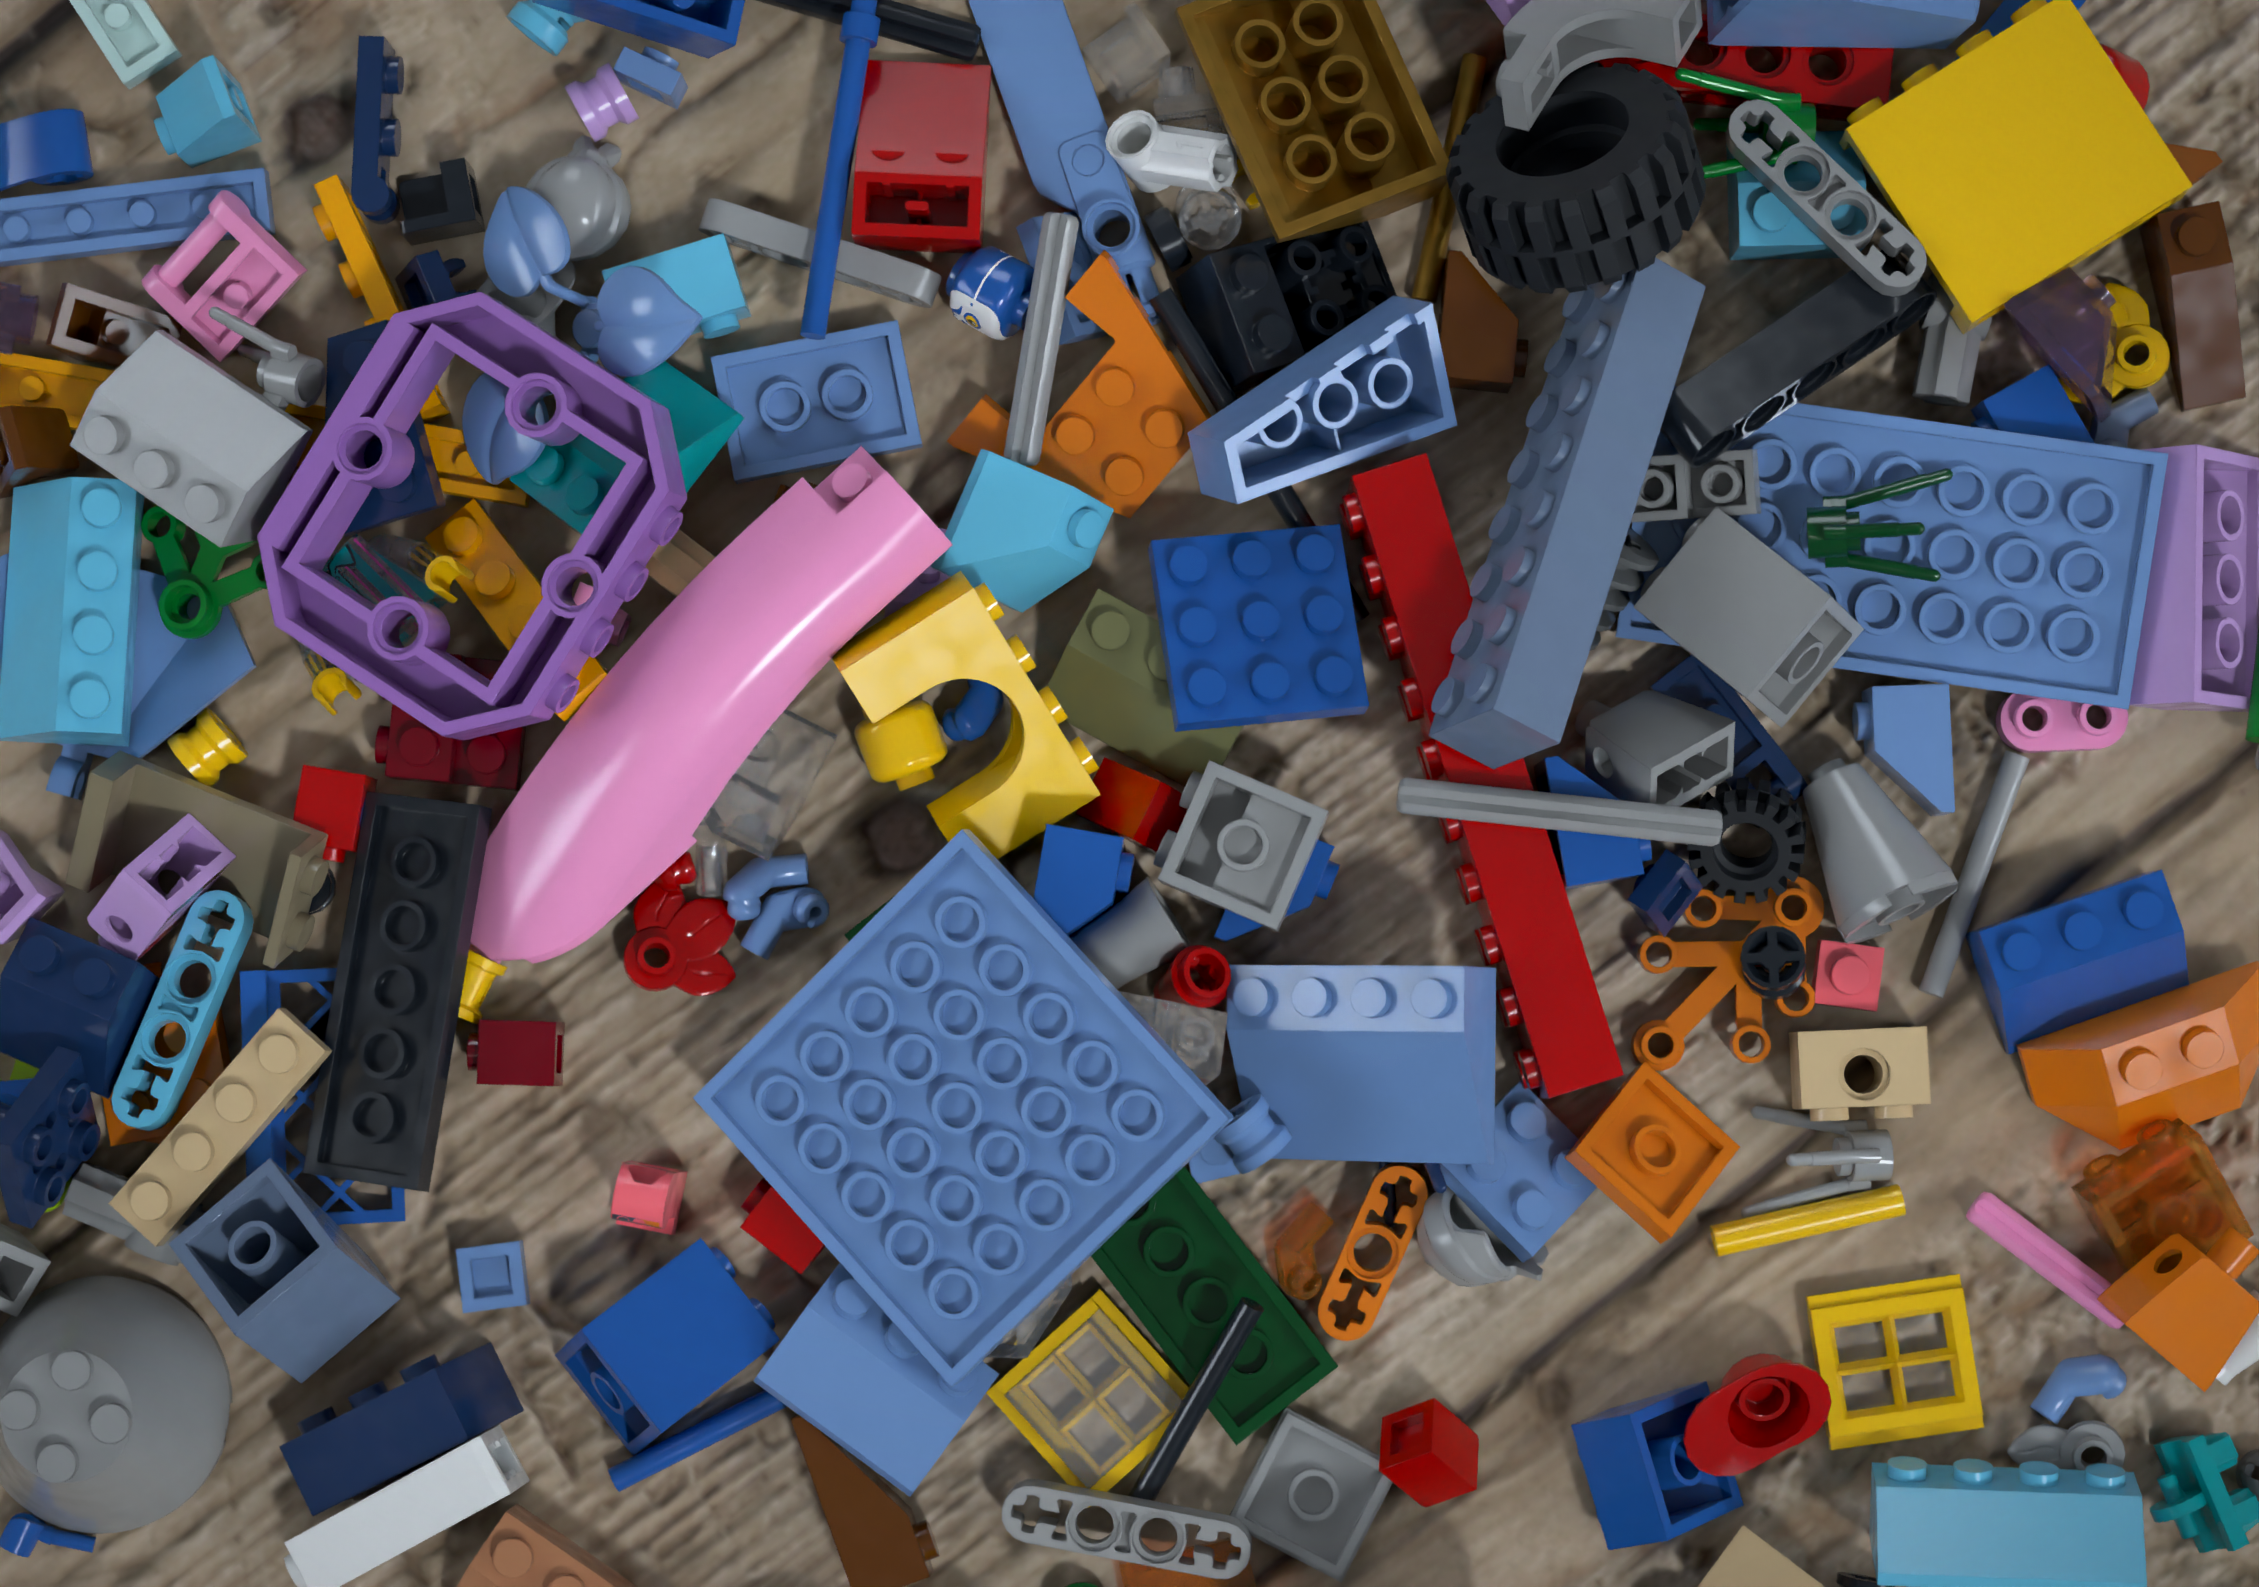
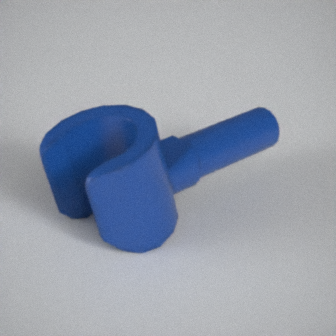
(26, 1529)

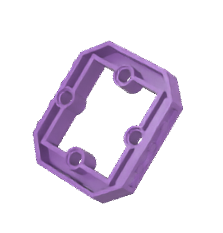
(334, 483)

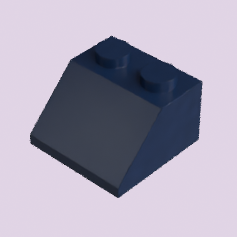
(74, 998)

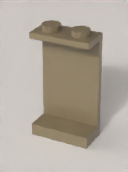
(276, 861)

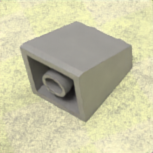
(1748, 615)

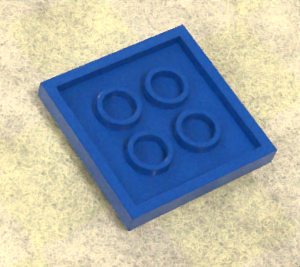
(1257, 627)

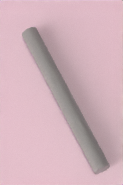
(1974, 874)

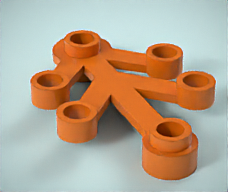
(1727, 974)

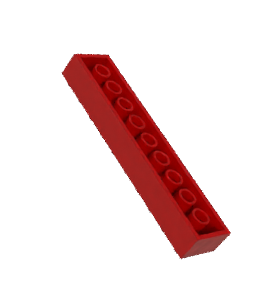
(1506, 867)

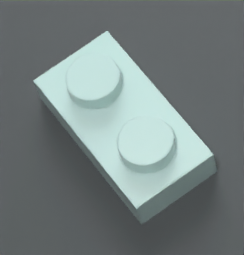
(128, 37)

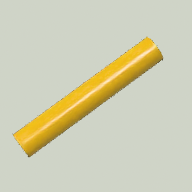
(1807, 1220)

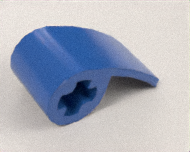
(45, 149)

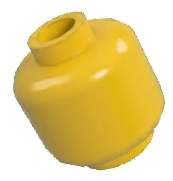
(902, 745)

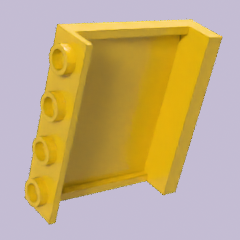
(2016, 158)

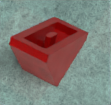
(1133, 805)

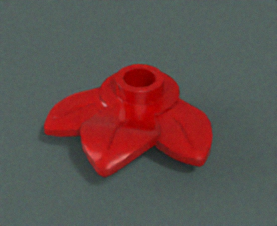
(688, 935)

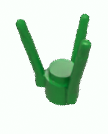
(1789, 103)

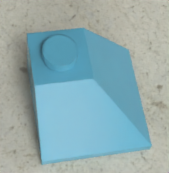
(1021, 532)

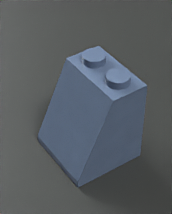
(283, 1272)

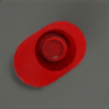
(1755, 1414)

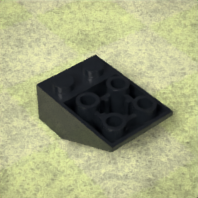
(1280, 300)

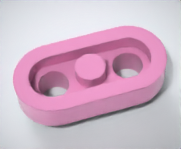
(2062, 727)

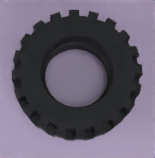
(1584, 191)

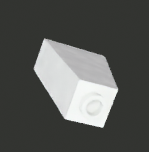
(406, 1512)

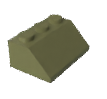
(1118, 692)

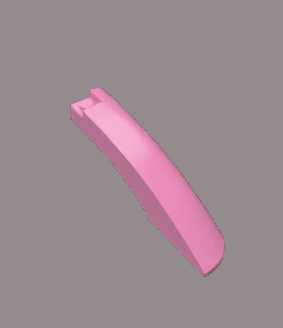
(690, 705)

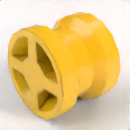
(207, 747)

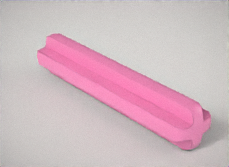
(2042, 1254)

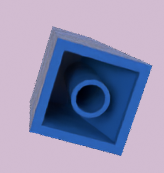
(668, 1345)

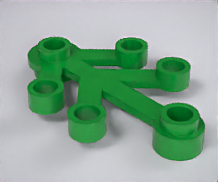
(200, 580)

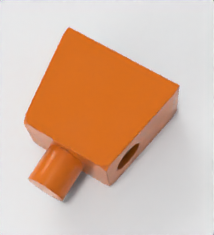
(2188, 1302)

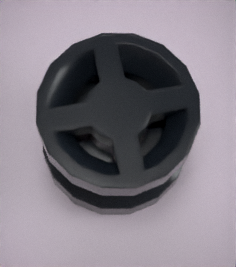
(1773, 949)

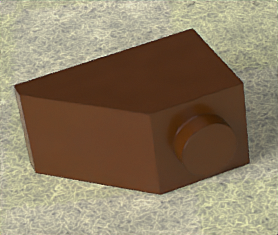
(1477, 331)

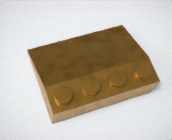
(1316, 109)

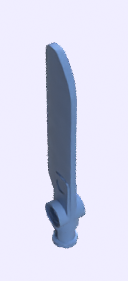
(1063, 127)

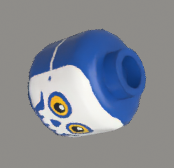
(990, 291)

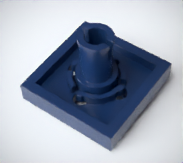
(46, 1137)

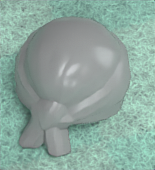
(586, 196)
(1465, 1248)

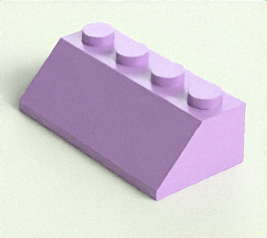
(2202, 585)

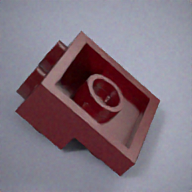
(423, 755)

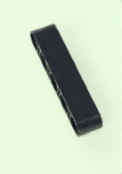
(1788, 362)

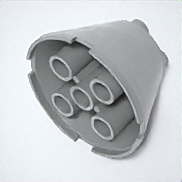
(109, 1404)

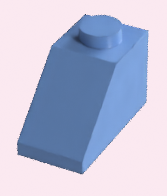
(1910, 740)

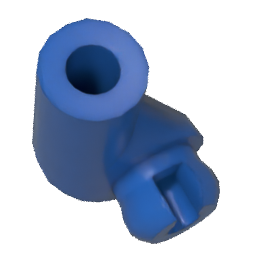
(973, 712)

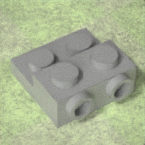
(1240, 844)

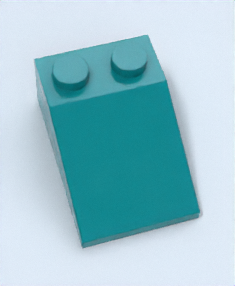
(578, 475)

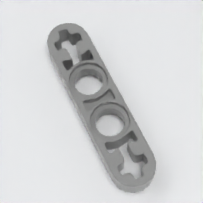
(1834, 190)
(795, 244)
(1125, 1540)

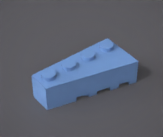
(1334, 406)

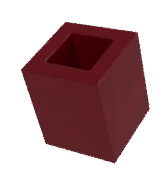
(517, 1052)

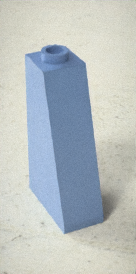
(1839, 23)

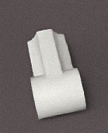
(1170, 155)

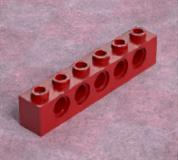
(1862, 75)

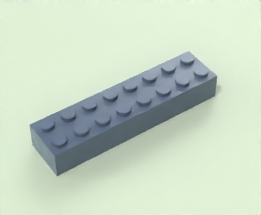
(1565, 516)

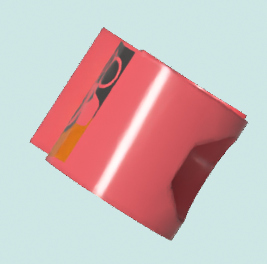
(648, 1197)

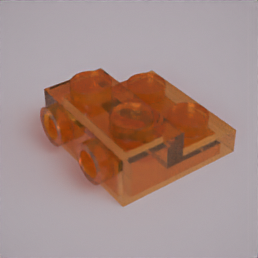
(2158, 1191)

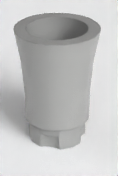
(1132, 936)

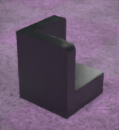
(441, 204)

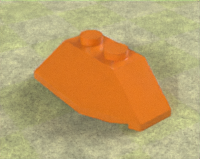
(2152, 1060)

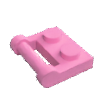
(243, 285)

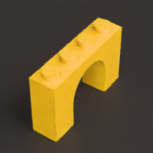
(953, 637)

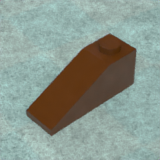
(2196, 303)
(867, 1519)

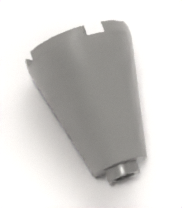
(1870, 854)

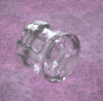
(1211, 226)

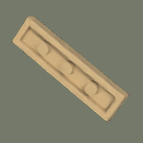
(220, 1127)

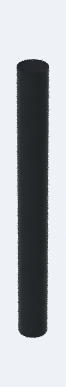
(1197, 1399)

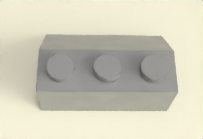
(192, 440)

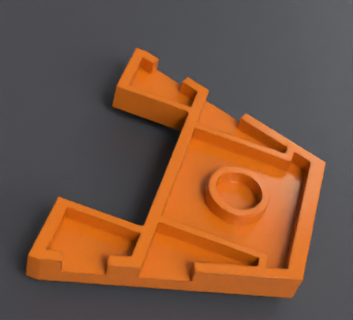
(1125, 417)

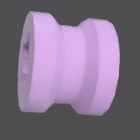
(601, 102)

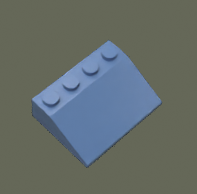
(1370, 1058)

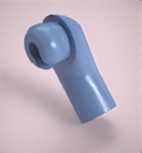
(758, 877)
(784, 912)

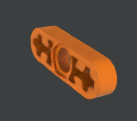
(1338, 1288)

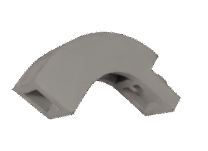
(1559, 36)

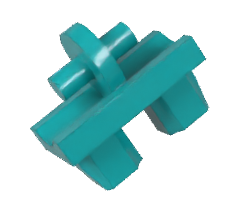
(2198, 1495)

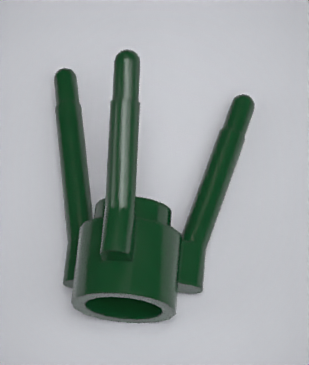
(1836, 532)

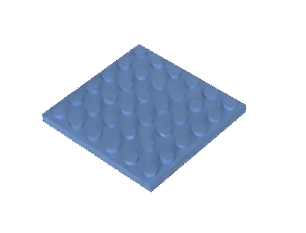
(962, 1107)

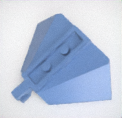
(170, 680)

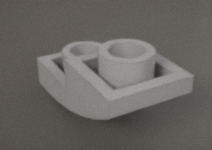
(1681, 492)

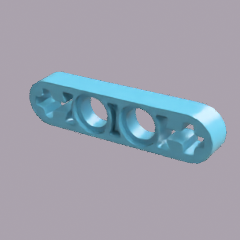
(193, 1014)

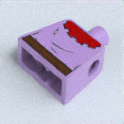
(135, 909)

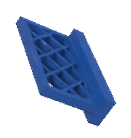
(259, 1000)

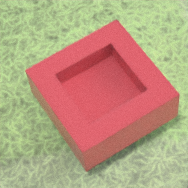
(1847, 975)

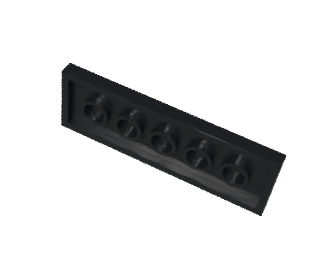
(397, 990)

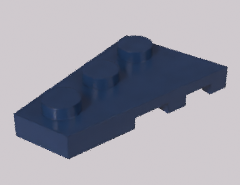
(422, 488)

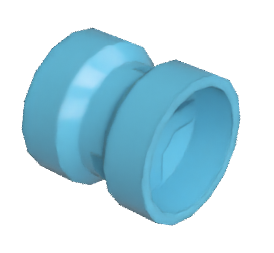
(543, 25)

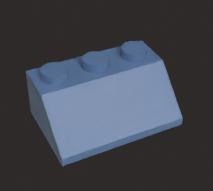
(868, 1384)

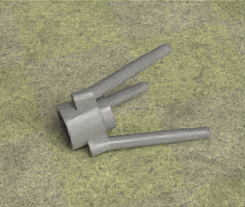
(281, 371)
(1859, 1156)

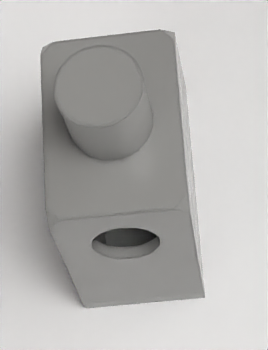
(1656, 748)

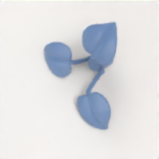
(628, 327)

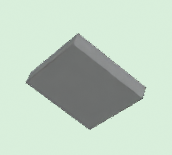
(1312, 1494)

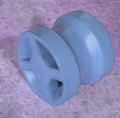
(1253, 1134)

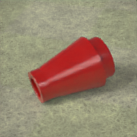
(1195, 978)

